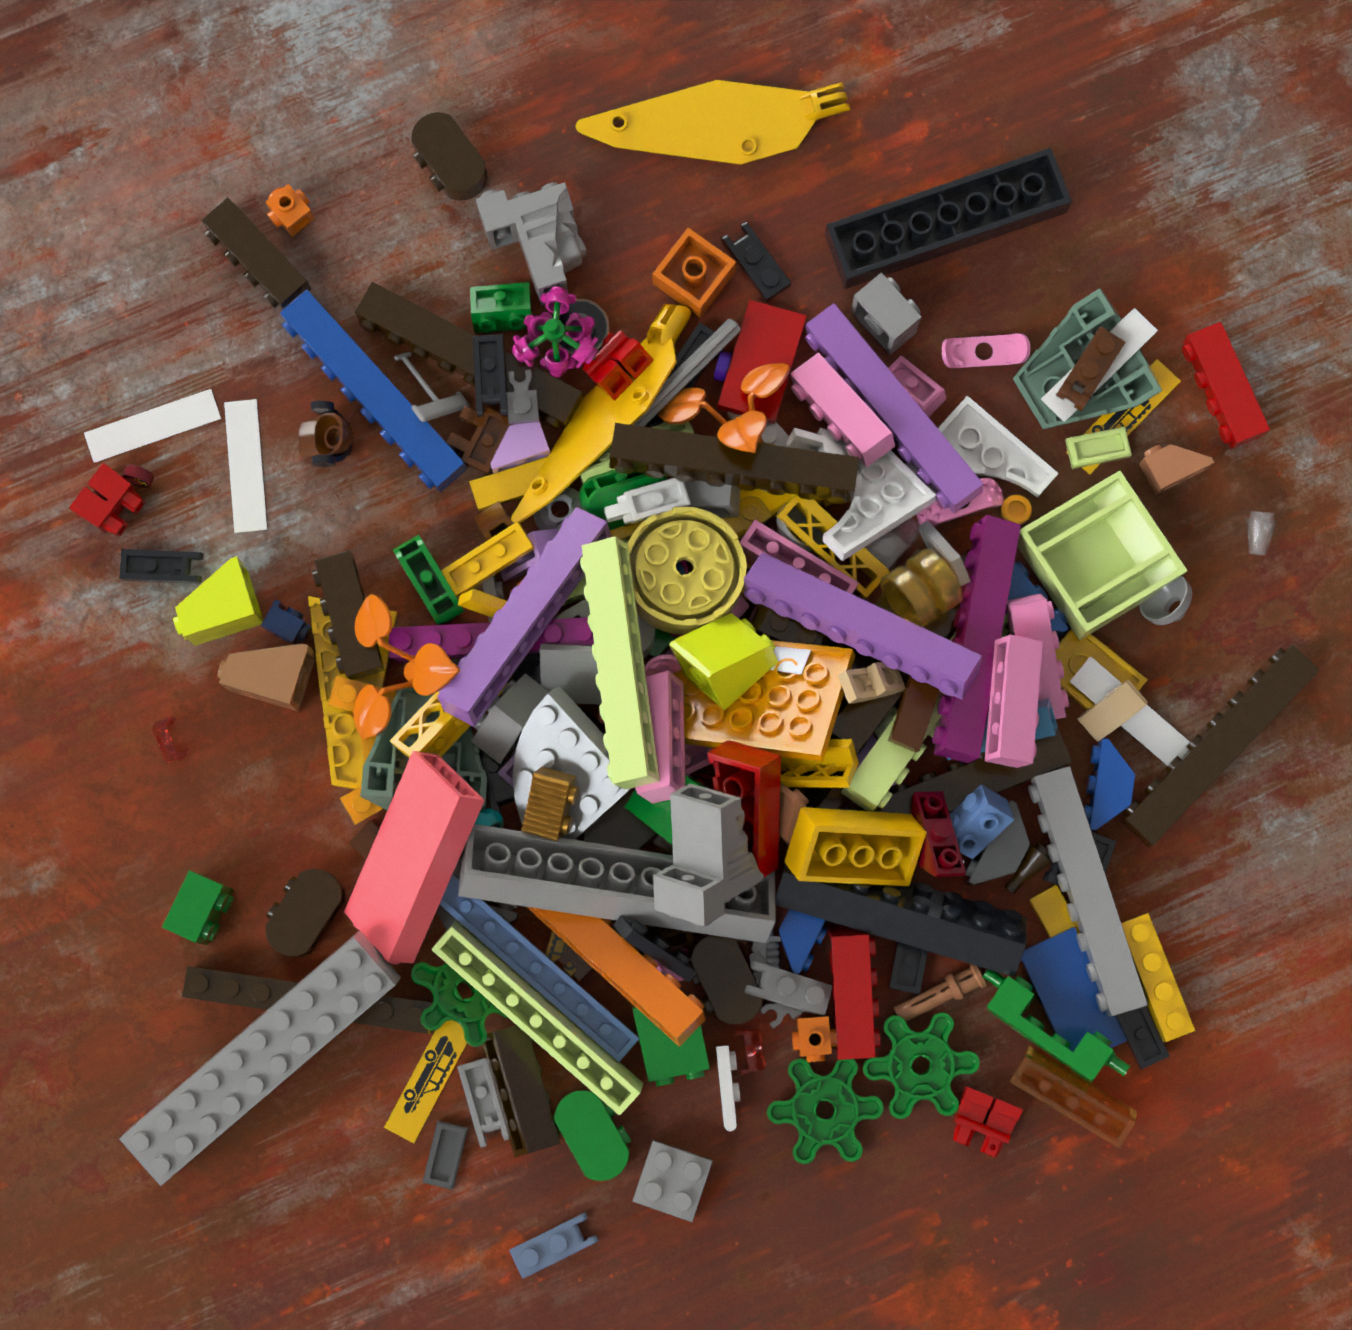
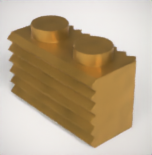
(550, 804)

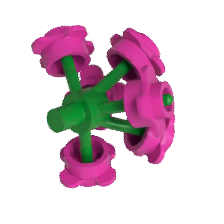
(552, 329)

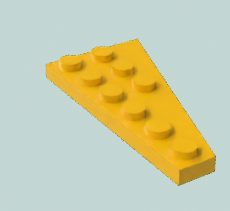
(343, 739)

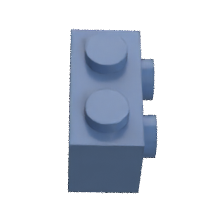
(980, 820)

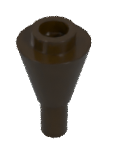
(1032, 863)

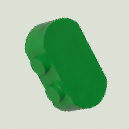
(604, 489)
(428, 580)
(593, 1135)

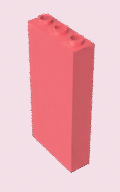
(413, 857)

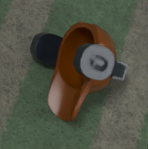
(325, 437)

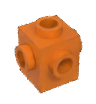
(289, 209)
(818, 1026)

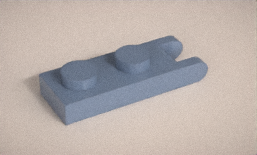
(551, 1246)

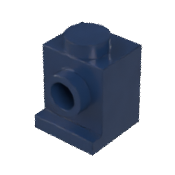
(286, 624)

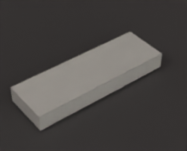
(940, 546)

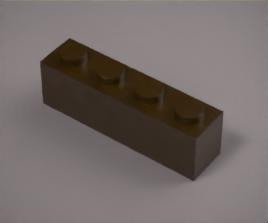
(255, 254)
(341, 602)
(520, 1091)

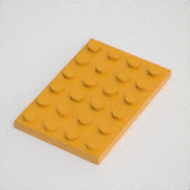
(778, 712)

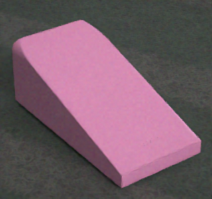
(920, 387)

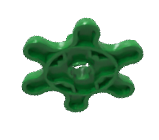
(448, 1004)
(934, 1082)
(837, 1129)

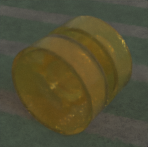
(922, 588)

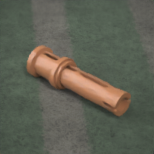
(953, 987)

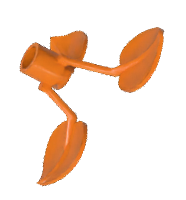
(744, 431)
(425, 672)

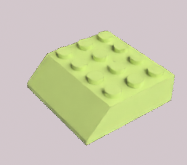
(1099, 555)

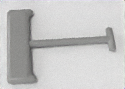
(438, 407)

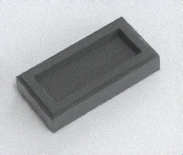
(445, 1155)

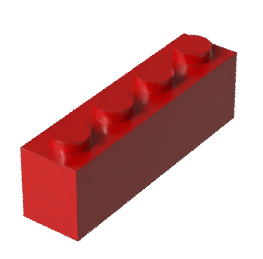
(1225, 386)

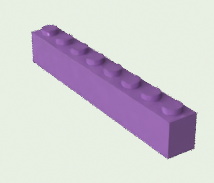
(881, 391)
(521, 619)
(862, 626)

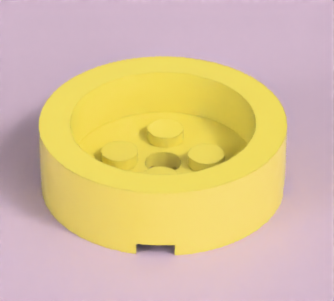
(688, 600)

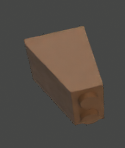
(270, 674)

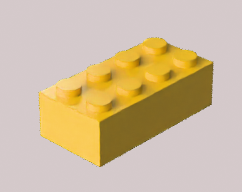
(854, 847)

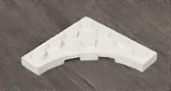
(993, 449)
(882, 500)

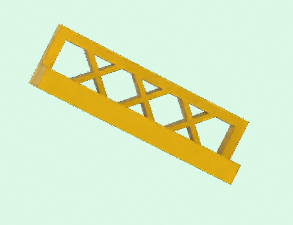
(820, 518)
(433, 736)
(838, 757)

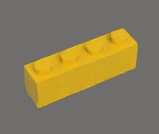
(1157, 979)

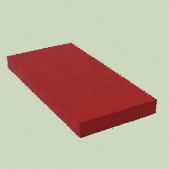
(765, 338)

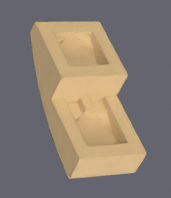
(870, 682)
(1112, 710)

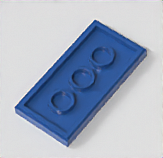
(1065, 990)

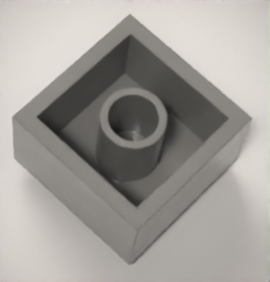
(886, 313)
(507, 716)
(672, 1180)

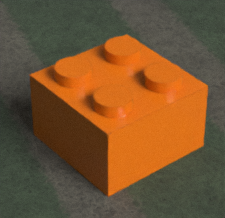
(694, 272)

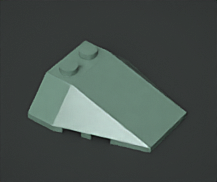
(1060, 352)
(387, 764)

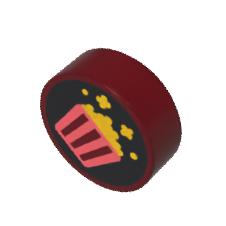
(138, 476)

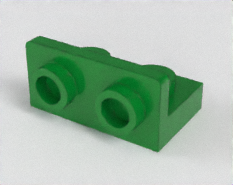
(500, 307)

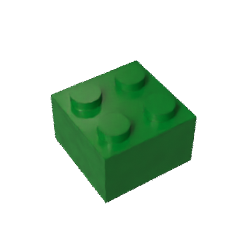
(198, 908)

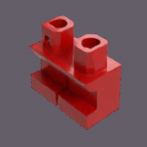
(613, 360)
(105, 513)
(997, 1124)

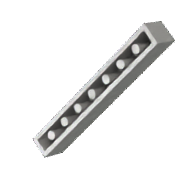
(1088, 892)

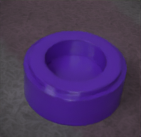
(722, 366)

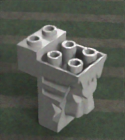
(543, 227)
(708, 856)

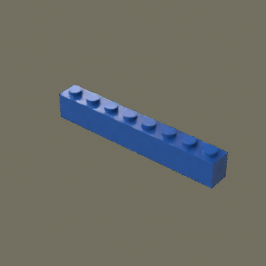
(373, 391)

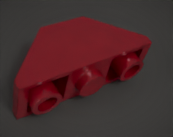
(940, 848)

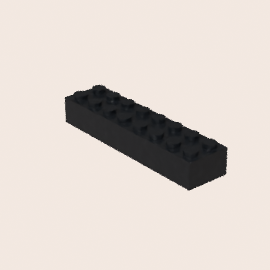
(947, 218)
(916, 918)

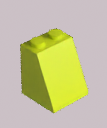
(219, 605)
(724, 658)

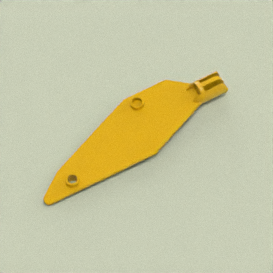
(718, 121)
(594, 420)

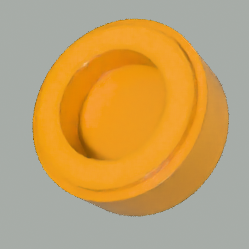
(1016, 509)

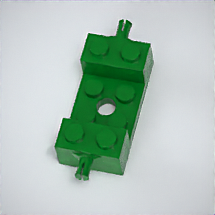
(1013, 1001)

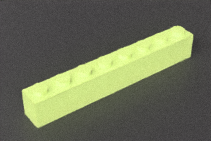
(619, 664)
(887, 763)
(538, 1017)

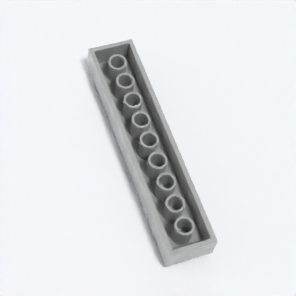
(594, 882)
(260, 1058)

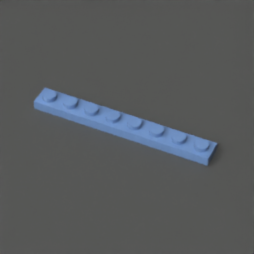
(539, 971)

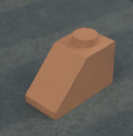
(1172, 466)

